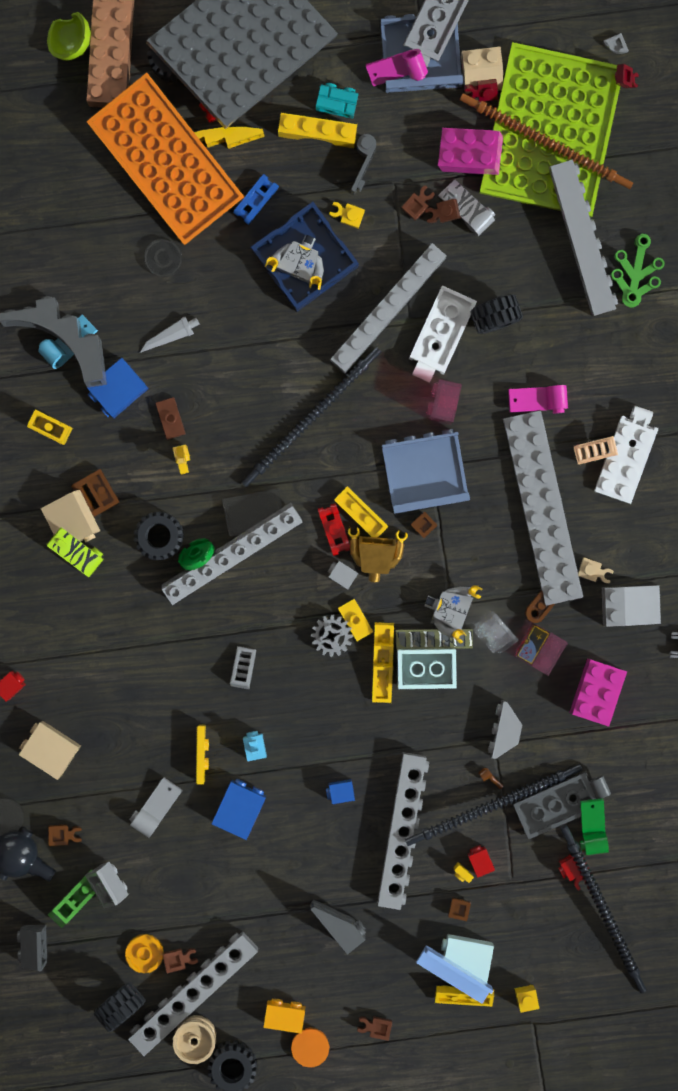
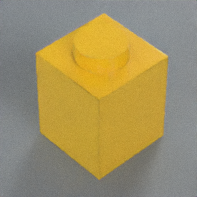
(526, 998)

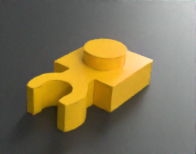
(350, 215)

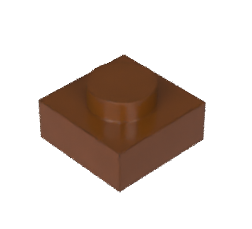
(424, 524)
(459, 909)

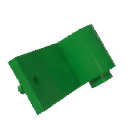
(593, 827)

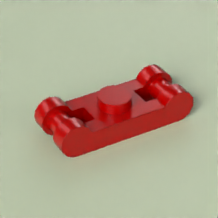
(334, 529)

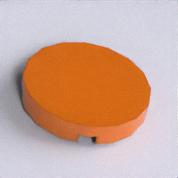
(310, 1047)

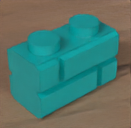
(337, 101)

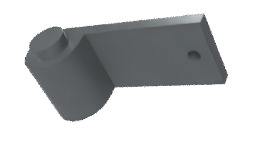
(366, 148)

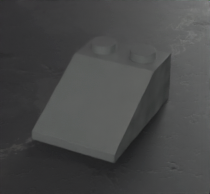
(341, 926)

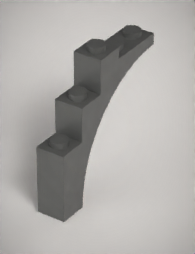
(68, 330)

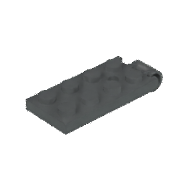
(552, 805)

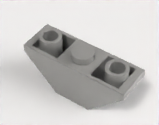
(506, 731)

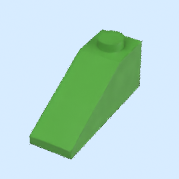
(72, 902)

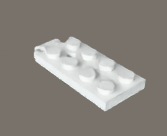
(443, 327)
(623, 471)

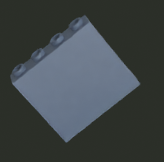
(440, 75)
(425, 471)

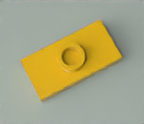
(356, 619)

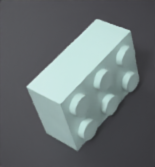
(426, 668)

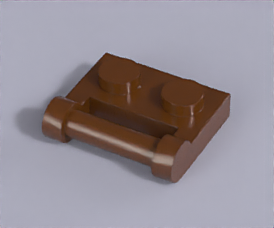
(101, 491)

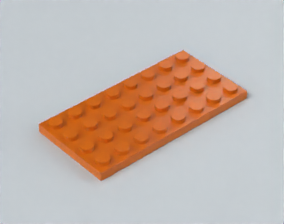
(165, 158)

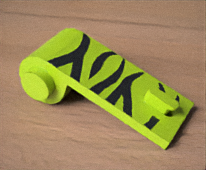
(75, 552)

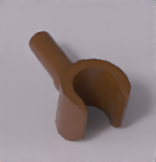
(486, 774)

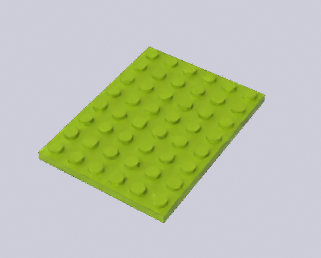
(565, 100)

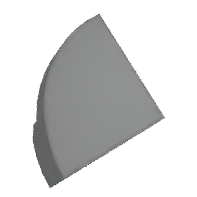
(616, 44)

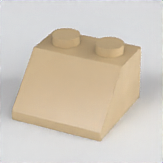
(482, 65)

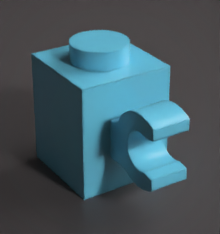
(254, 746)

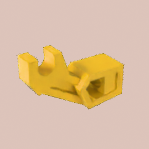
(182, 456)

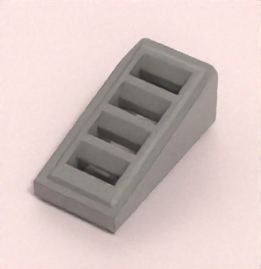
(240, 684)

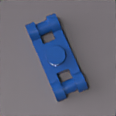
(256, 199)

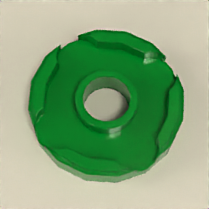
(196, 555)

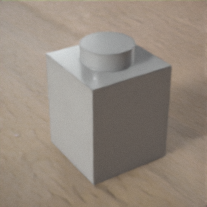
(342, 574)

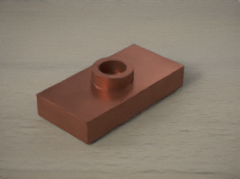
(170, 418)

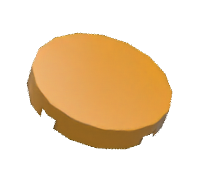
(144, 953)

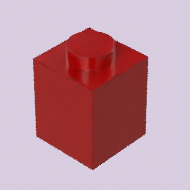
(11, 685)
(480, 861)

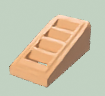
(580, 453)

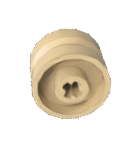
(199, 1050)

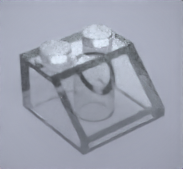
(494, 632)

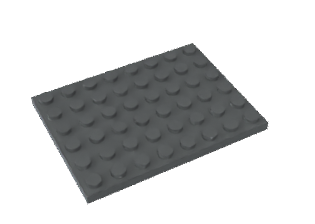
(239, 49)

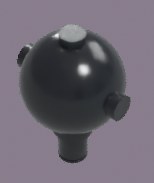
(21, 857)

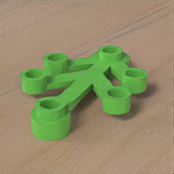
(636, 273)

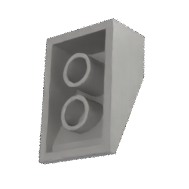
(631, 605)

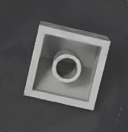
(107, 885)

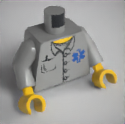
(299, 261)
(452, 610)

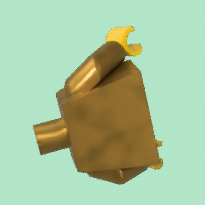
(376, 554)

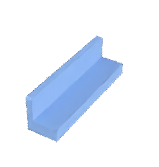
(454, 974)

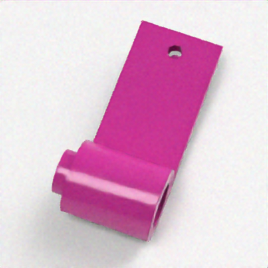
(398, 66)
(538, 399)

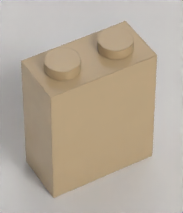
(72, 515)
(49, 749)

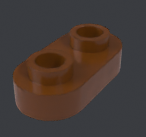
(538, 605)

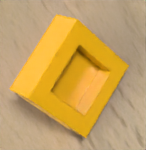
(462, 873)

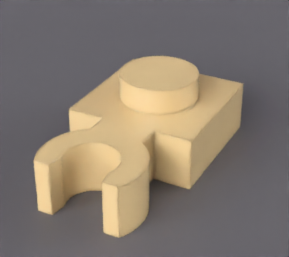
(591, 570)

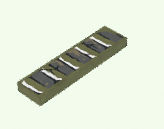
(431, 639)

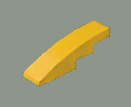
(232, 135)
(383, 662)

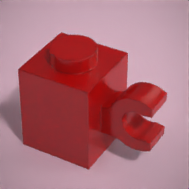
(570, 870)

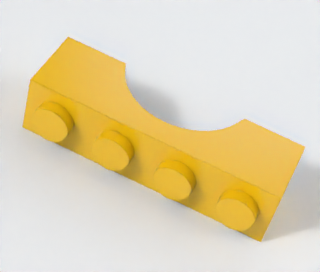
(331, 131)

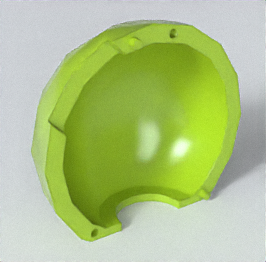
(69, 37)

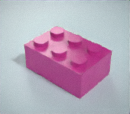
(470, 151)
(598, 692)

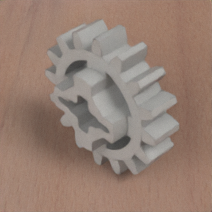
(335, 644)

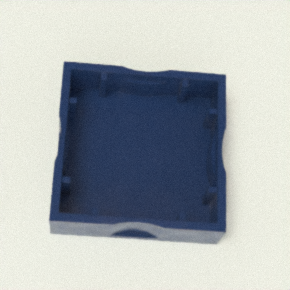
(335, 255)

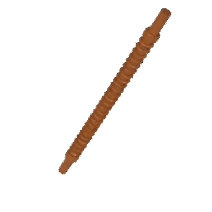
(611, 175)

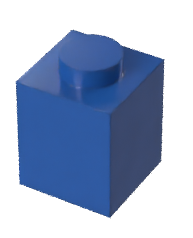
(340, 791)

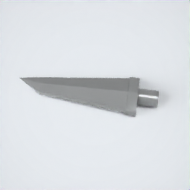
(176, 331)

